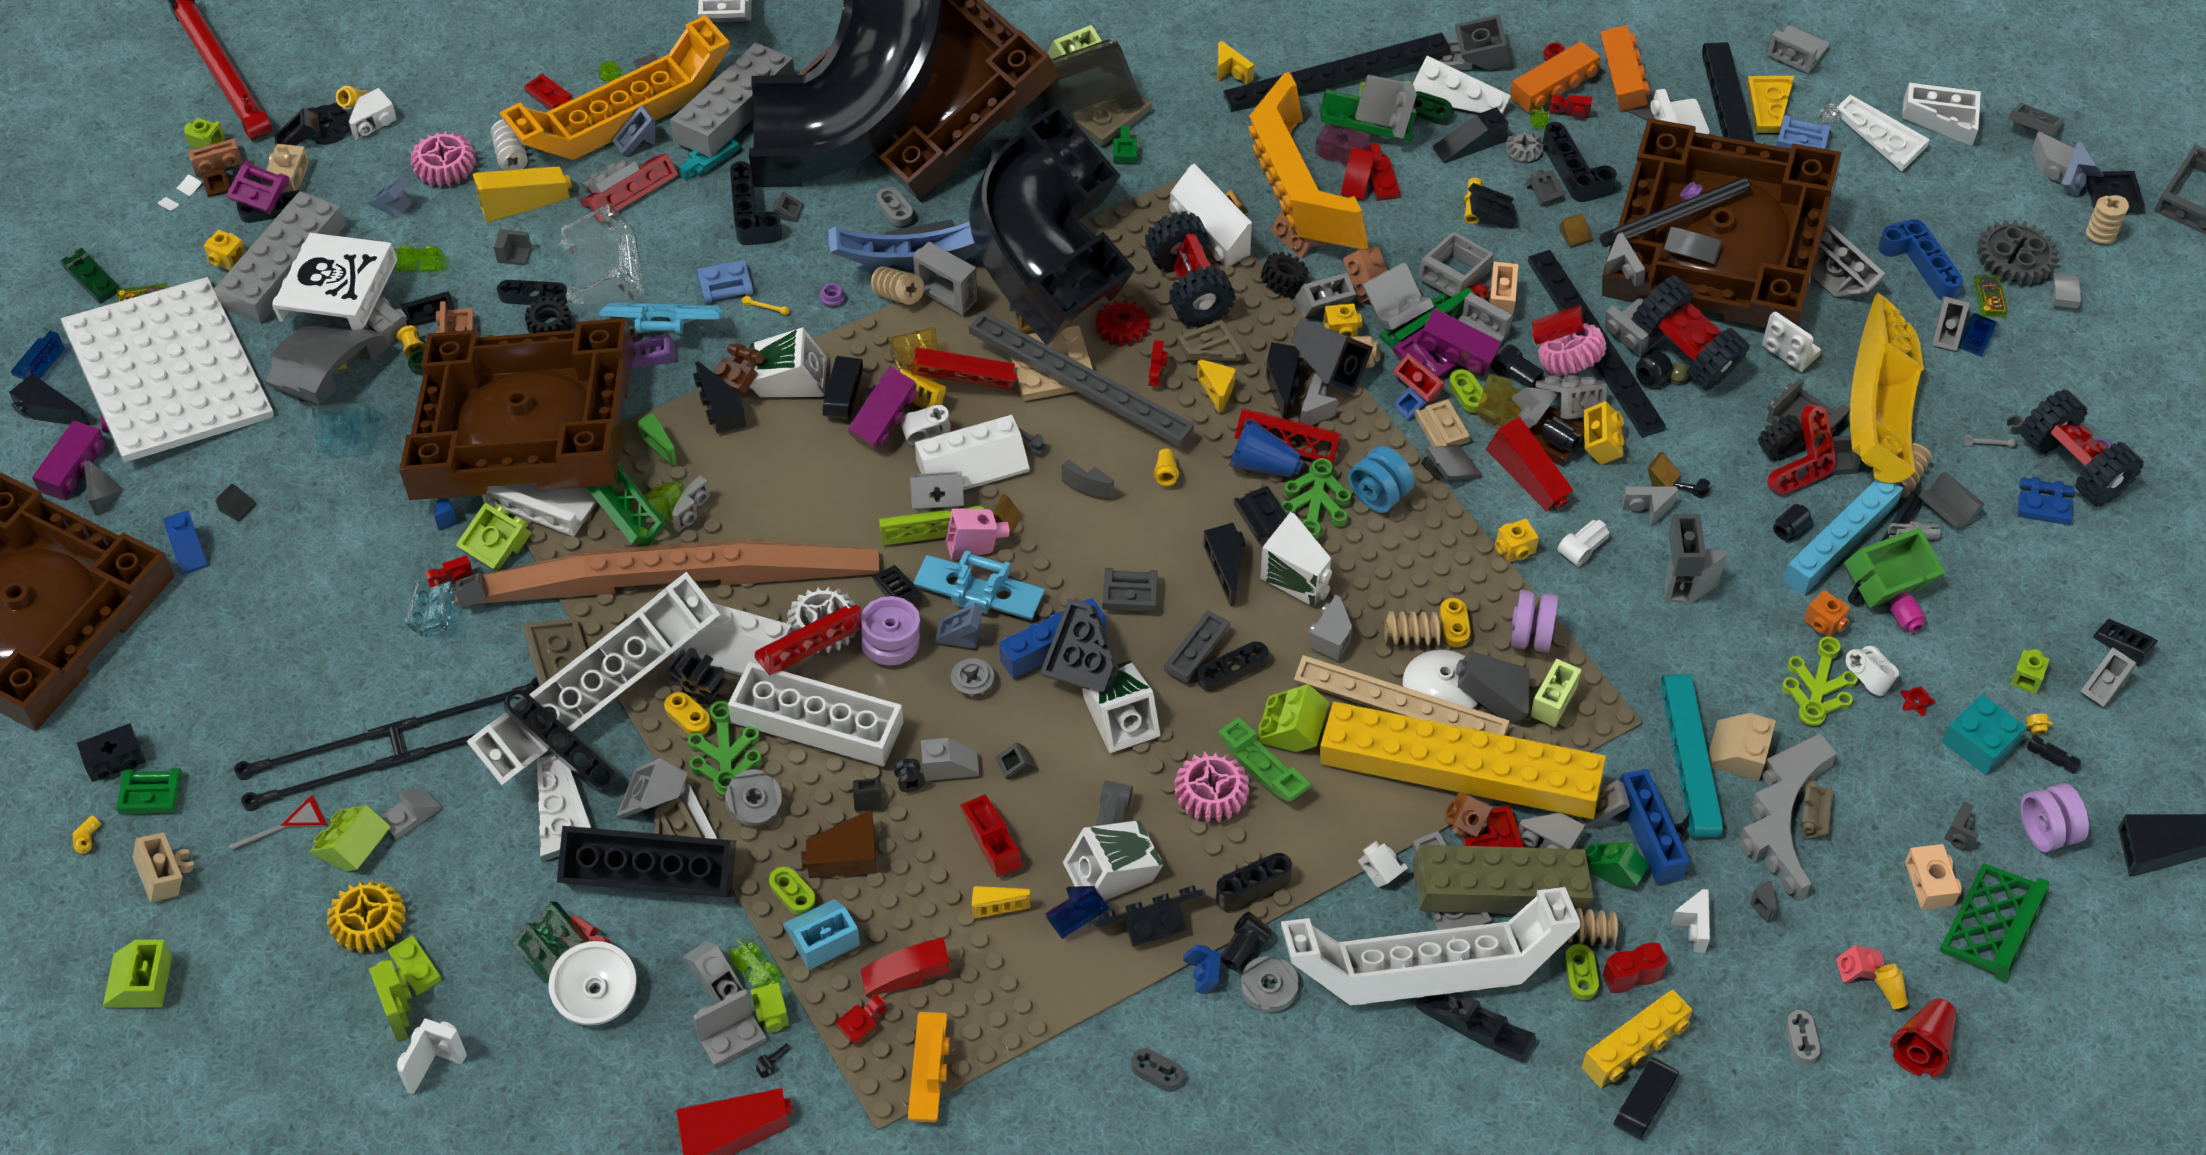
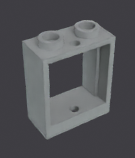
(1447, 279)
(956, 296)

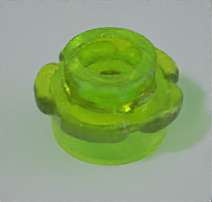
(609, 71)
(1539, 118)

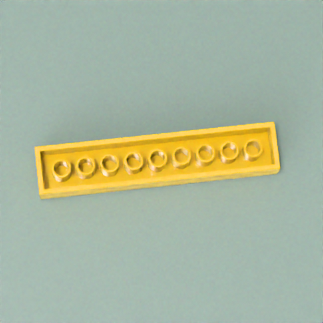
(1463, 760)

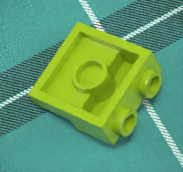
(494, 536)
(393, 995)

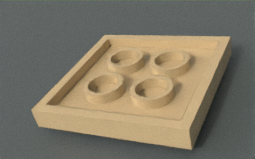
(1036, 384)

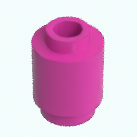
(1907, 612)

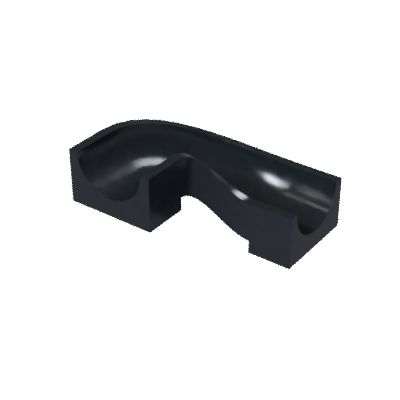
(851, 99)
(1030, 228)

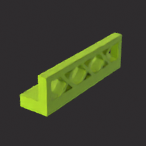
(916, 526)

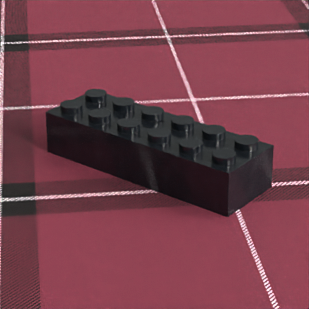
(646, 861)

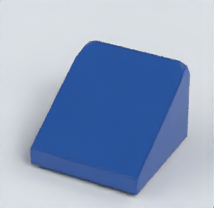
(1408, 403)
(444, 514)

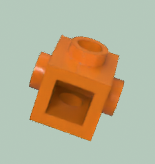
(1827, 614)

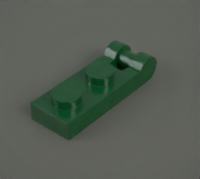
(90, 276)

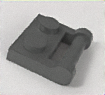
(1130, 595)

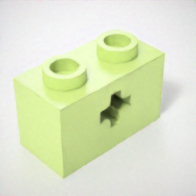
(1073, 41)
(1555, 692)

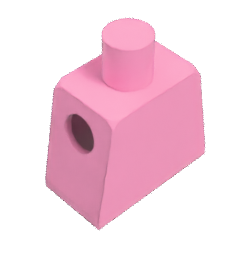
(973, 531)

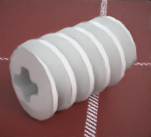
(508, 148)

